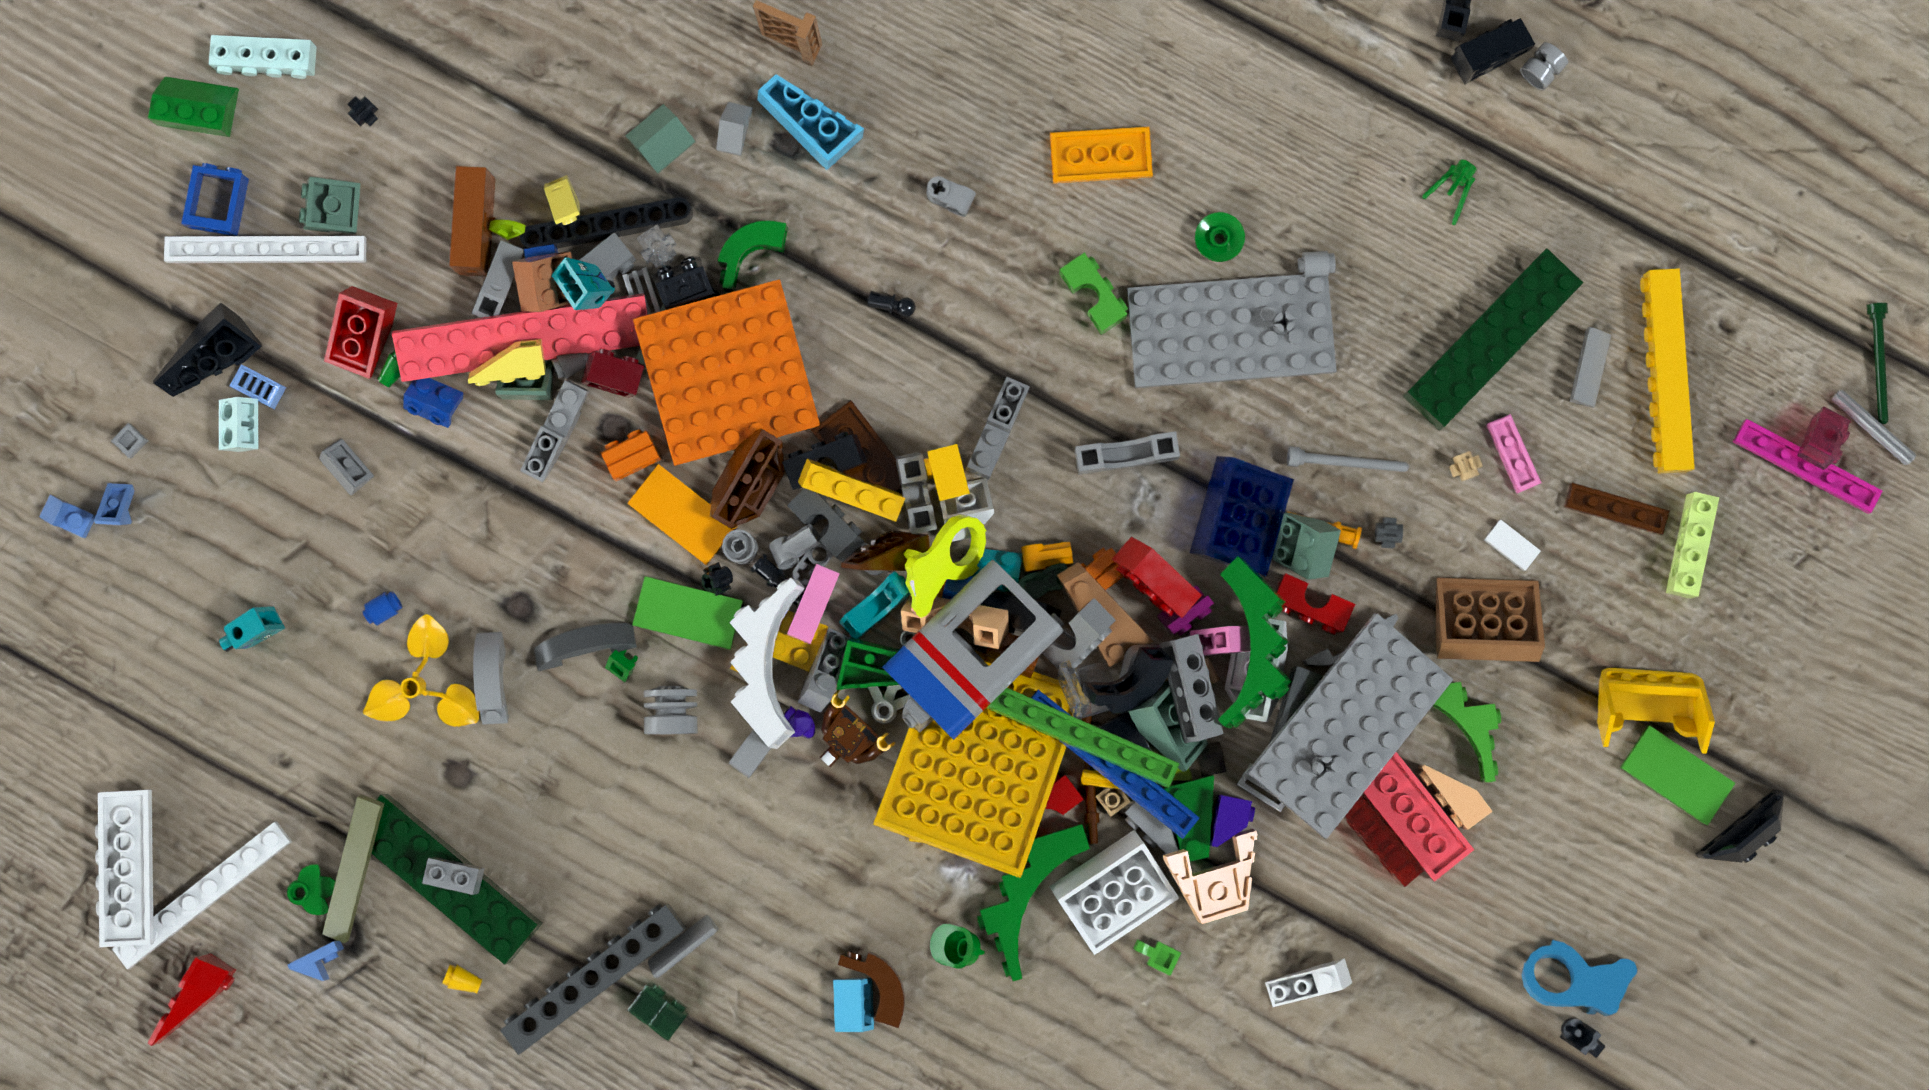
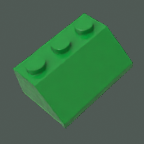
(193, 106)

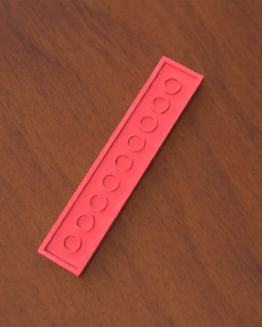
(471, 342)

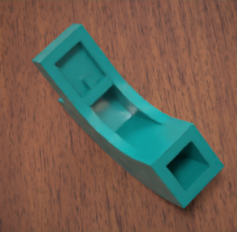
(875, 606)

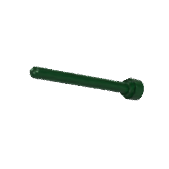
(1877, 313)

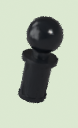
(904, 306)

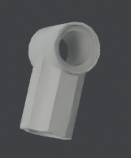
(789, 549)

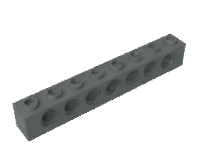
(523, 1038)

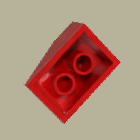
(359, 331)

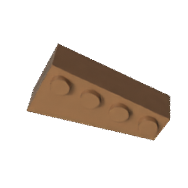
(1125, 631)

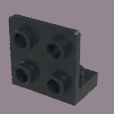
(682, 283)

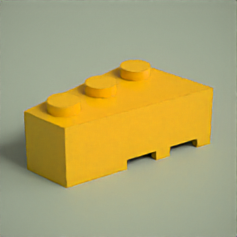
(948, 472)

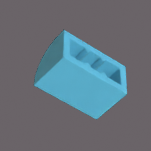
(853, 1005)

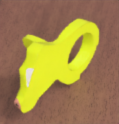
(932, 568)

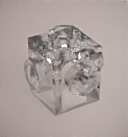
(654, 239)

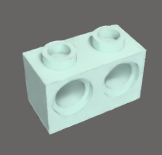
(238, 424)

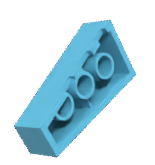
(817, 128)

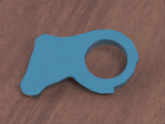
(1595, 987)

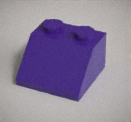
(1229, 818)

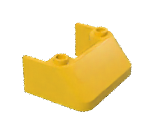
(1656, 698)

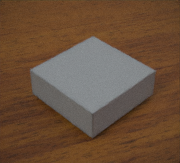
(129, 440)

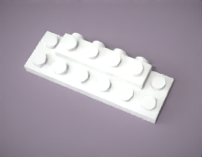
(125, 868)

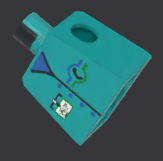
(582, 284)
(251, 628)

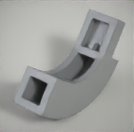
(488, 677)

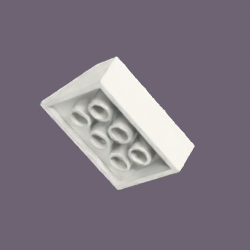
(1114, 892)

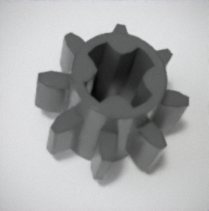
(1388, 532)

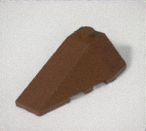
(887, 551)

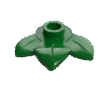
(316, 889)

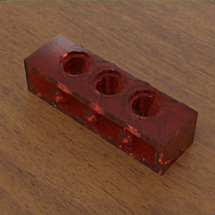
(1382, 843)

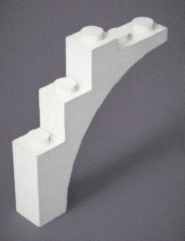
(754, 663)

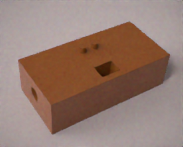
(471, 220)

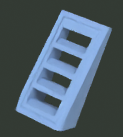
(274, 395)

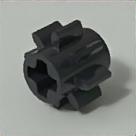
(362, 111)
(717, 579)

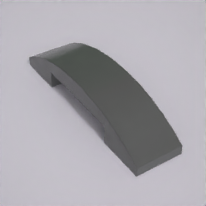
(584, 641)

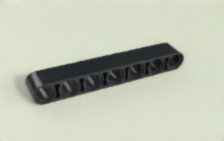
(619, 225)

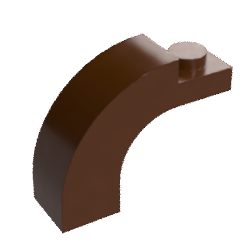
(887, 980)

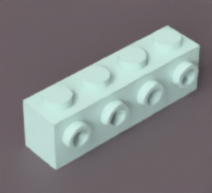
(262, 55)

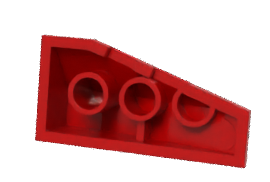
(199, 986)

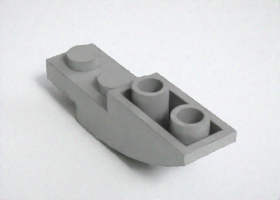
(997, 428)
(555, 431)

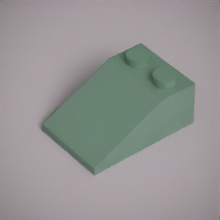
(1160, 726)

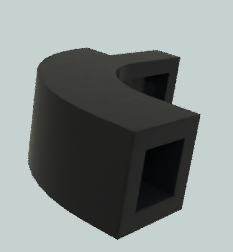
(1136, 686)

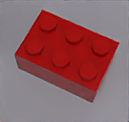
(1155, 578)

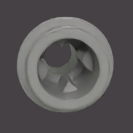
(569, 364)

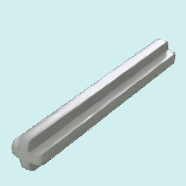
(1873, 427)

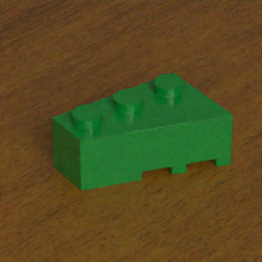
(864, 665)
(1197, 797)

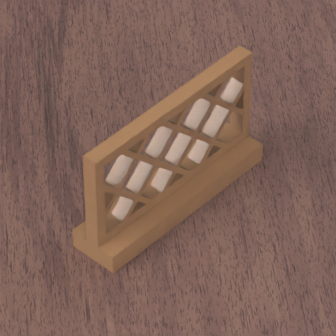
(789, 30)

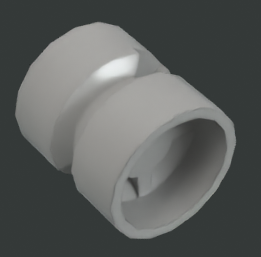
(1542, 68)
(740, 547)

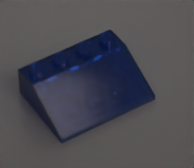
(1241, 514)

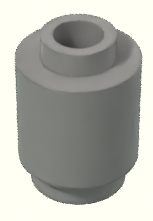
(1316, 263)

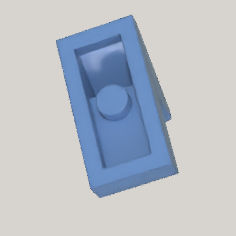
(115, 505)
(67, 516)
(311, 963)

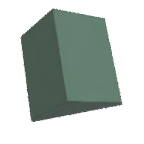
(660, 138)
(528, 389)

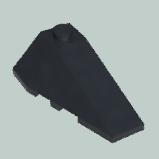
(212, 346)

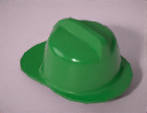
(955, 946)

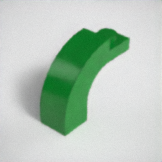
(750, 238)

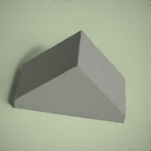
(733, 128)

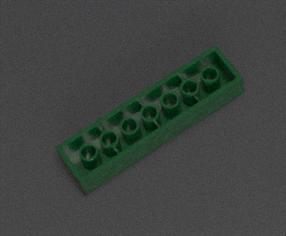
(1493, 339)
(488, 917)

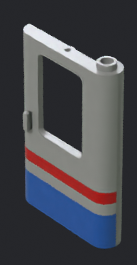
(947, 676)

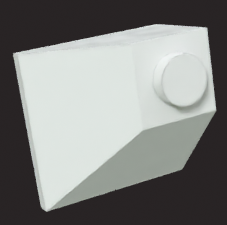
(976, 504)

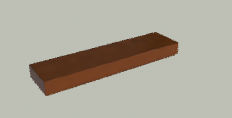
(1616, 509)

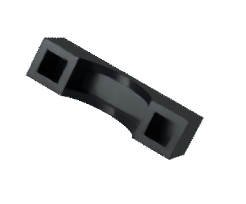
(1454, 19)

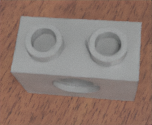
(453, 875)

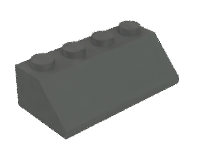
(1301, 686)

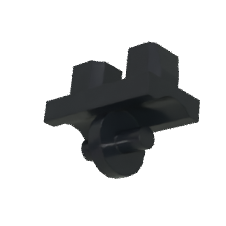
(1581, 1037)

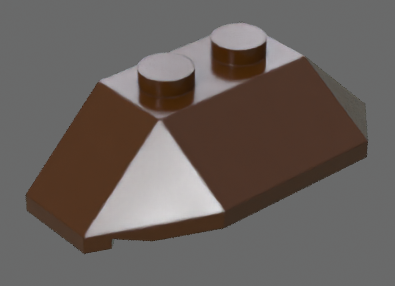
(748, 480)

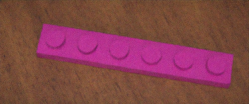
(1784, 455)

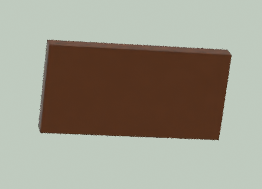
(881, 462)

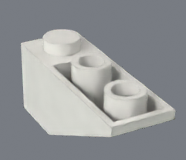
(1309, 983)

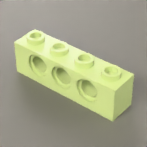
(1692, 545)

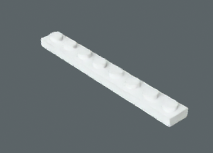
(265, 249)
(208, 891)

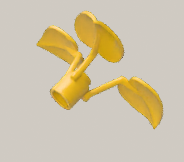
(389, 698)

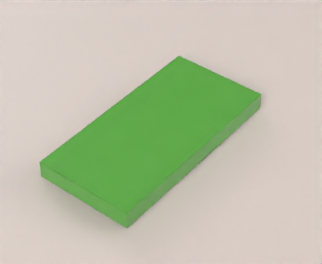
(686, 613)
(1677, 775)

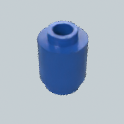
(382, 608)

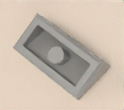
(345, 466)

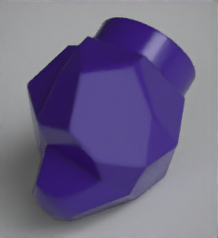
(800, 722)

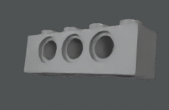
(1195, 706)

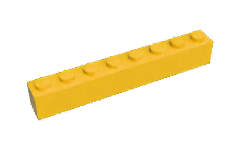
(1668, 371)

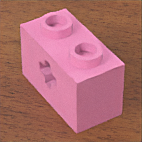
(1224, 640)

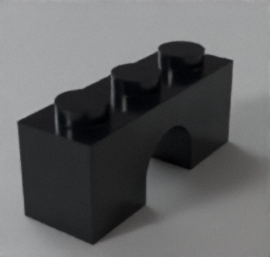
(844, 451)

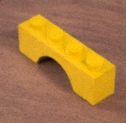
(851, 490)

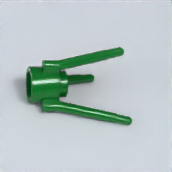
(1461, 175)

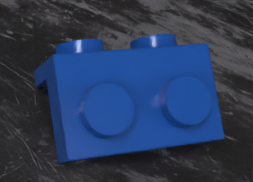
(432, 400)

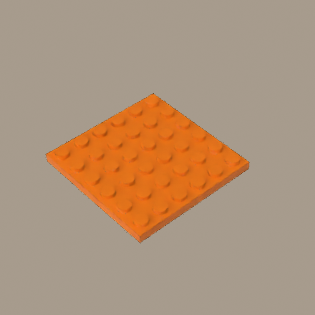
(726, 371)

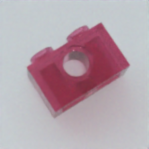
(1824, 438)

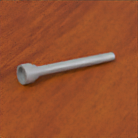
(1298, 457)

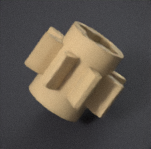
(1465, 466)

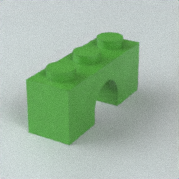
(1083, 274)

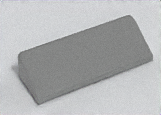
(1590, 367)
(682, 946)

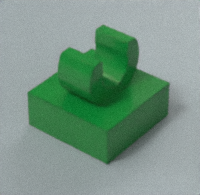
(620, 665)

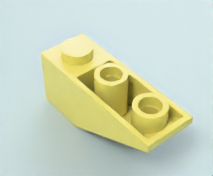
(562, 200)
(515, 361)

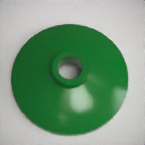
(1224, 225)

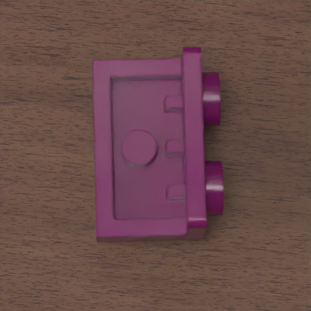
(1175, 624)

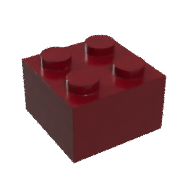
(612, 374)

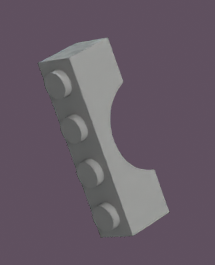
(1127, 454)
(1089, 630)

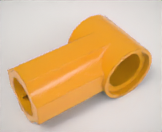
(1040, 556)

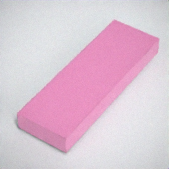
(1513, 453)
(813, 604)

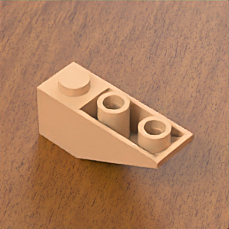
(1462, 801)

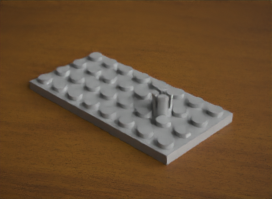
(1231, 330)
(1350, 726)

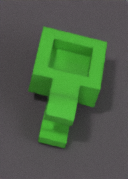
(1160, 956)

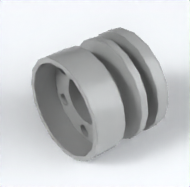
(670, 711)

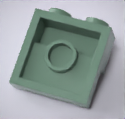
(330, 205)

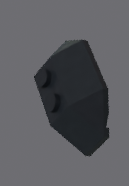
(1748, 832)

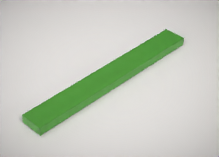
(1085, 737)

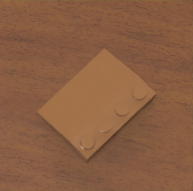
(1488, 620)

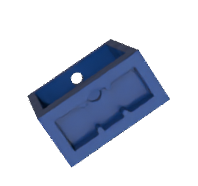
(232, 223)

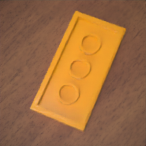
(1101, 155)
(680, 514)

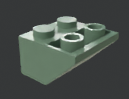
(1306, 545)

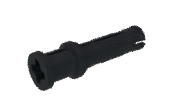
(771, 574)

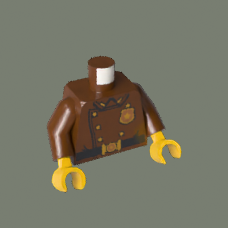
(849, 735)

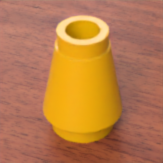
(461, 979)

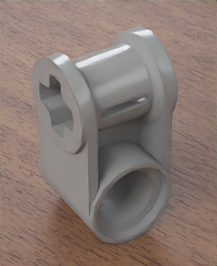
(953, 196)

